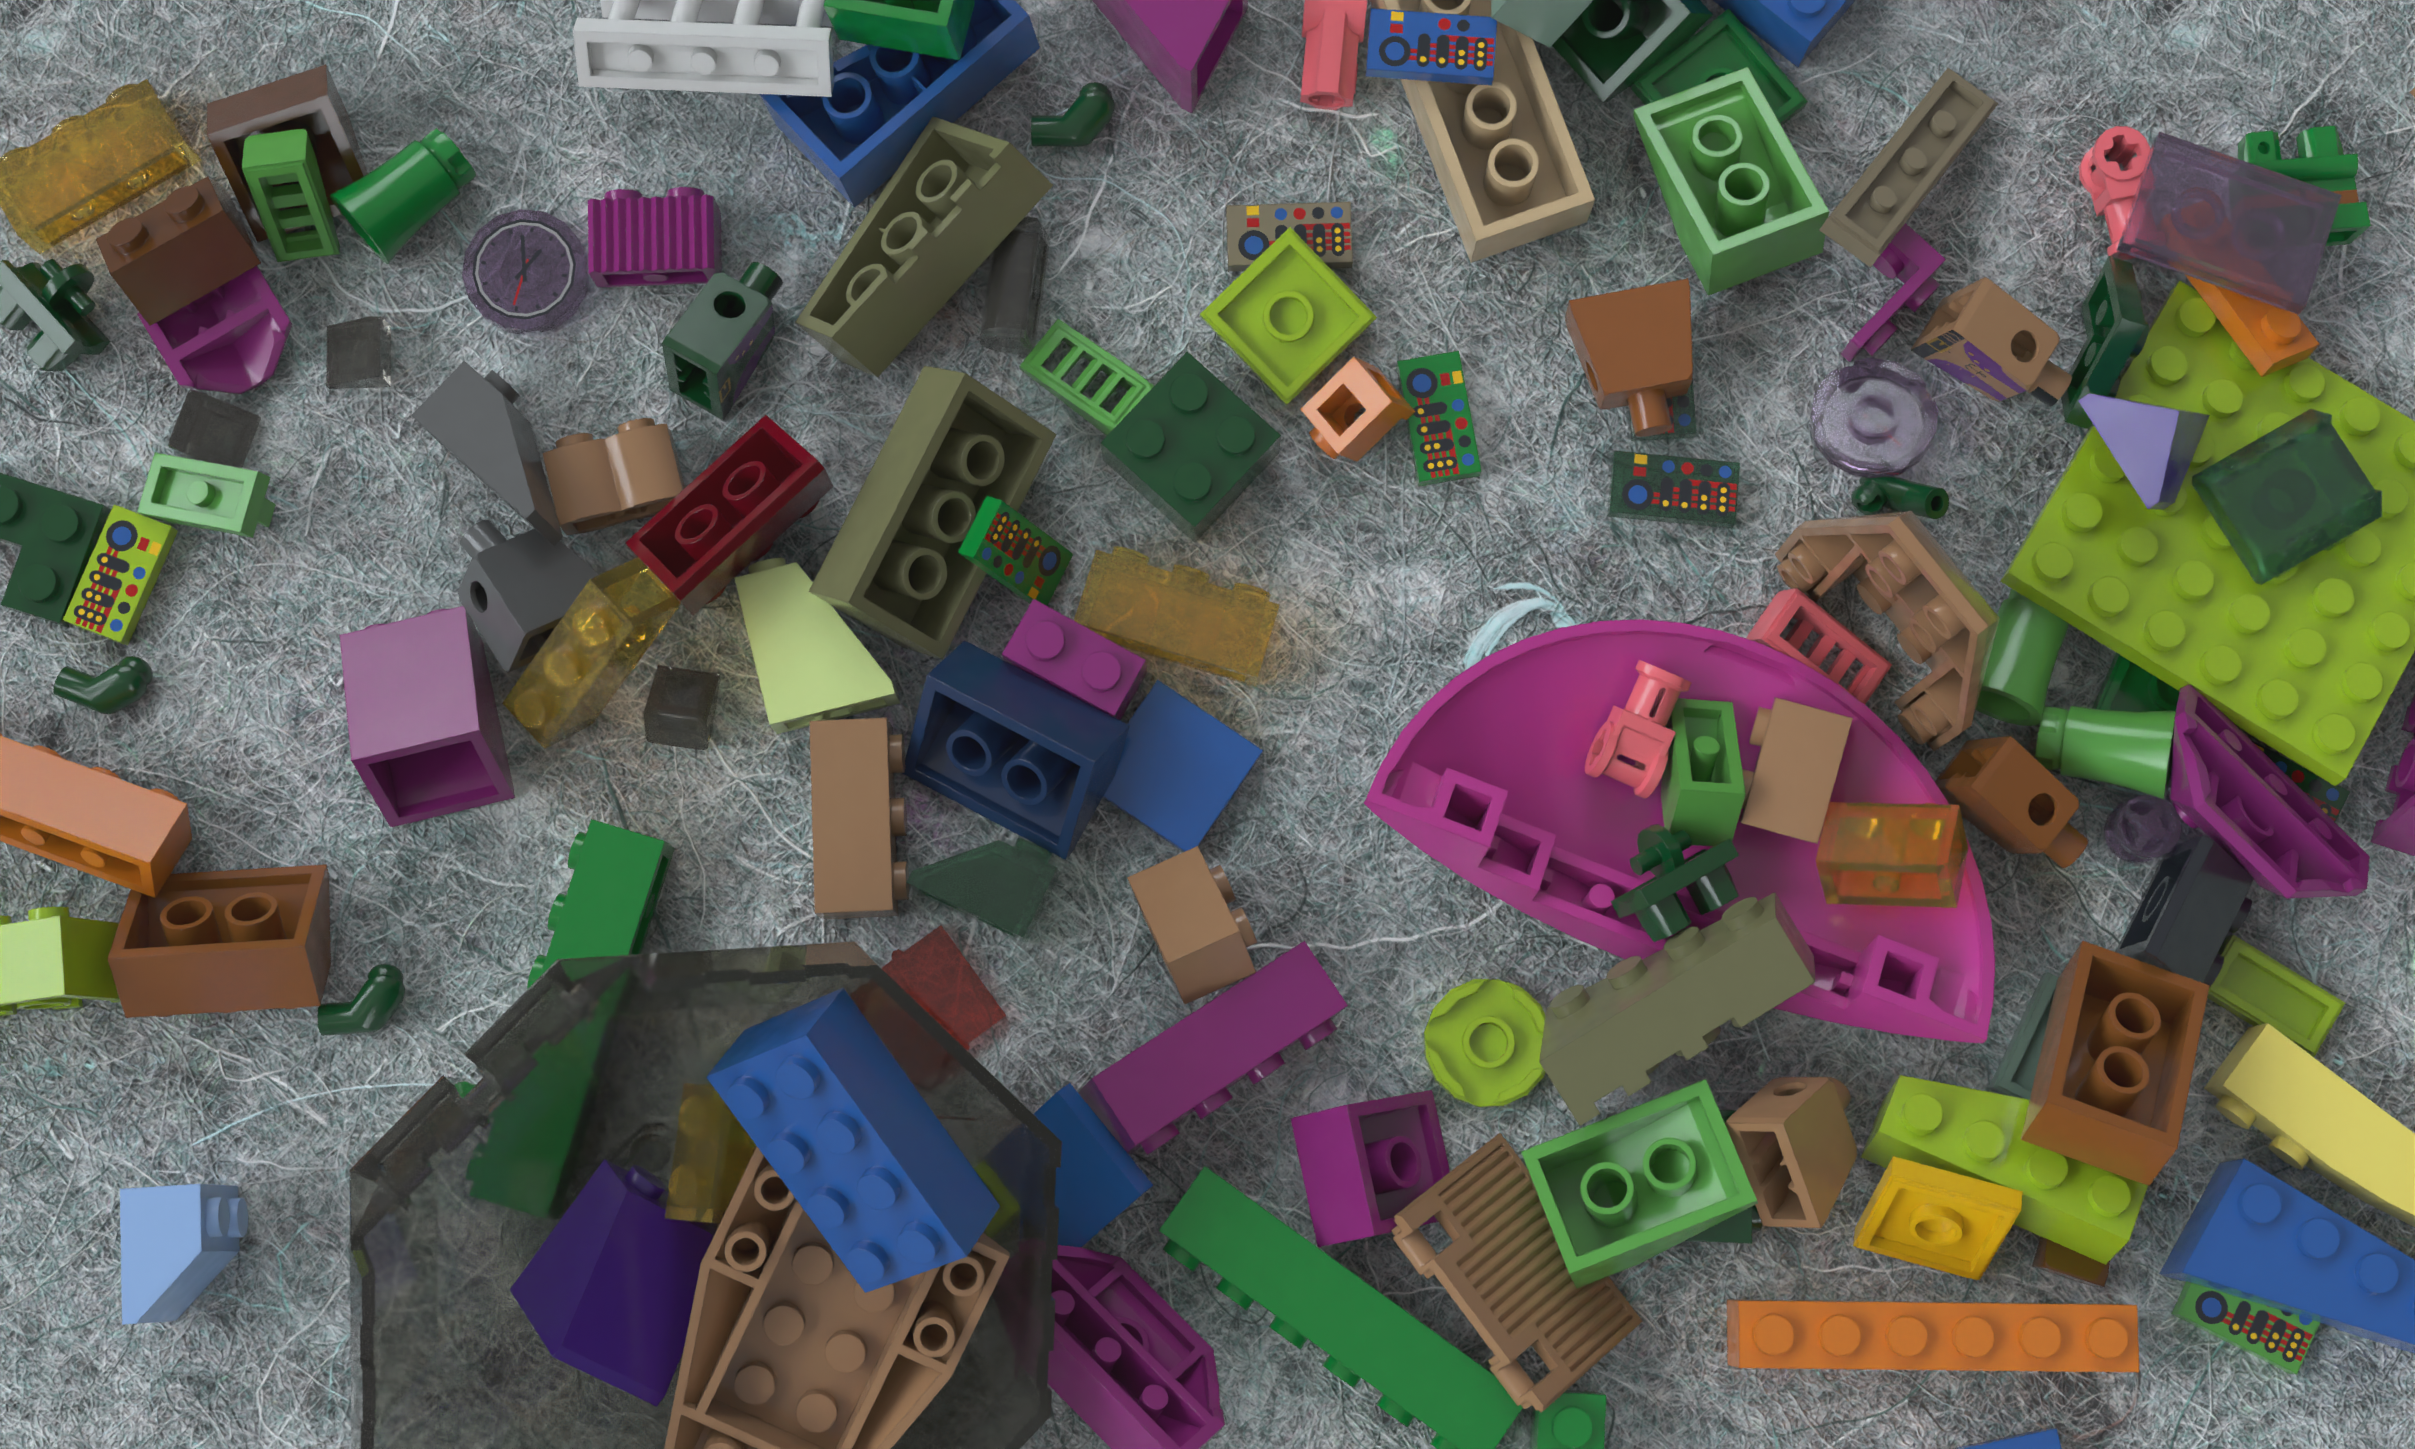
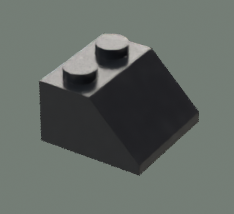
(2189, 910)

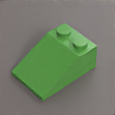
(1731, 181)
(1639, 1182)

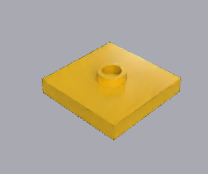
(1937, 1218)

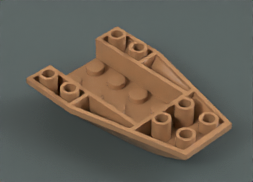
(1924, 596)
(796, 1350)

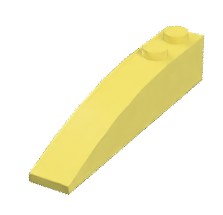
(2317, 1120)

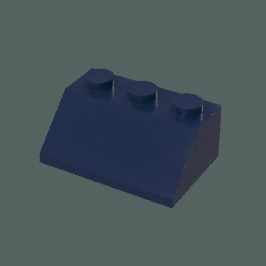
(1013, 748)

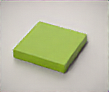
(1288, 316)

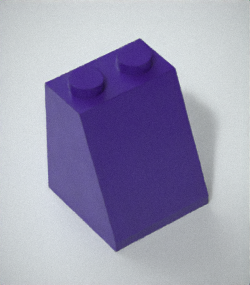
(617, 1282)

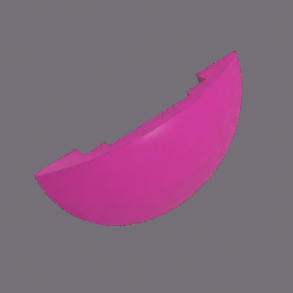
(1503, 798)

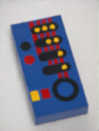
(1431, 47)

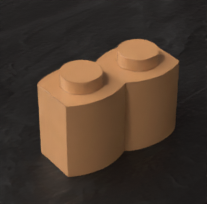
(613, 477)

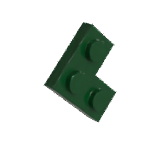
(2113, 332)
(56, 545)

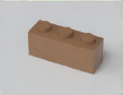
(857, 818)

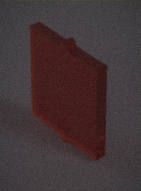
(946, 986)

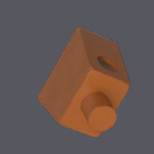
(1636, 349)
(2013, 799)

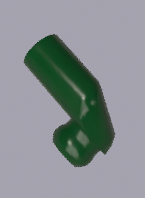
(1081, 121)
(1900, 496)
(108, 691)
(370, 1008)

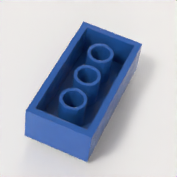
(854, 1141)

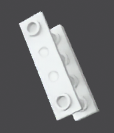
(708, 55)

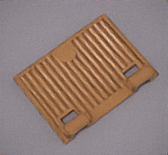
(1512, 1275)

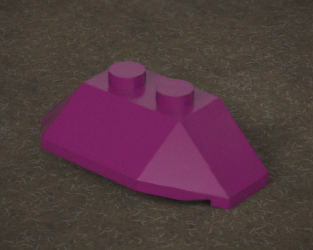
(2256, 809)
(1129, 1357)

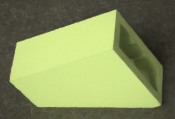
(805, 651)

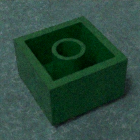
(1191, 446)

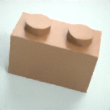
(1793, 768)
(1193, 925)

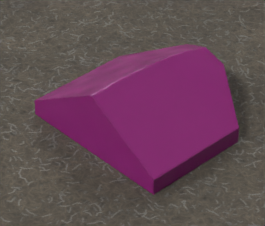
(225, 337)

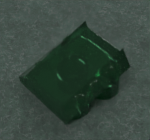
(2288, 495)

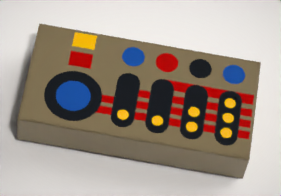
(1320, 225)

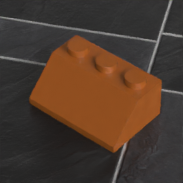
(225, 943)

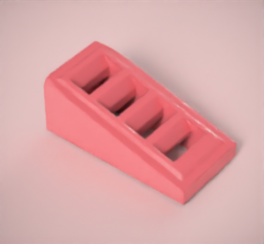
(1831, 632)

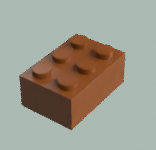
(2116, 1063)

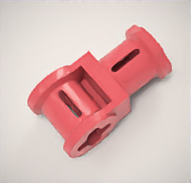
(2108, 185)
(1638, 732)

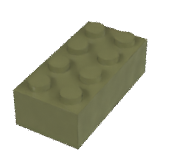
(901, 540)

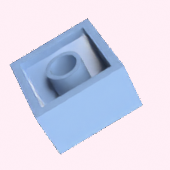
(175, 1246)

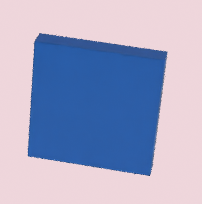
(1179, 768)
(1095, 1171)

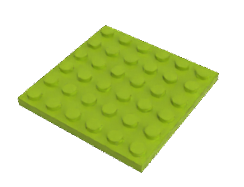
(2285, 659)

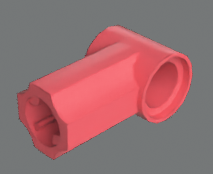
(1331, 51)

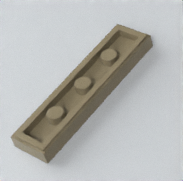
(1908, 167)

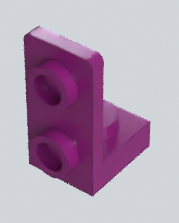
(1915, 265)

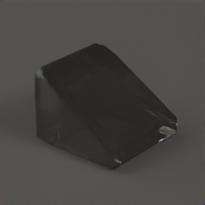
(359, 354)
(213, 430)
(681, 707)

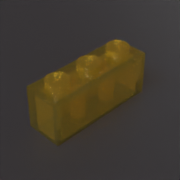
(93, 165)
(1178, 615)
(591, 652)

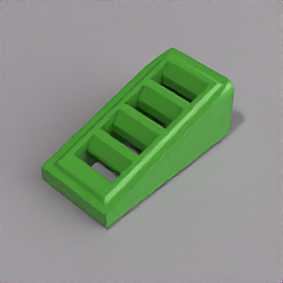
(286, 159)
(1099, 360)

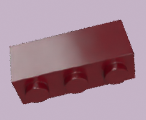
(731, 514)

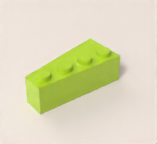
(54, 961)
(1981, 1139)

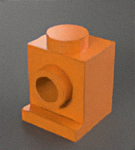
(1337, 402)

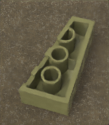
(921, 243)
(1672, 1002)

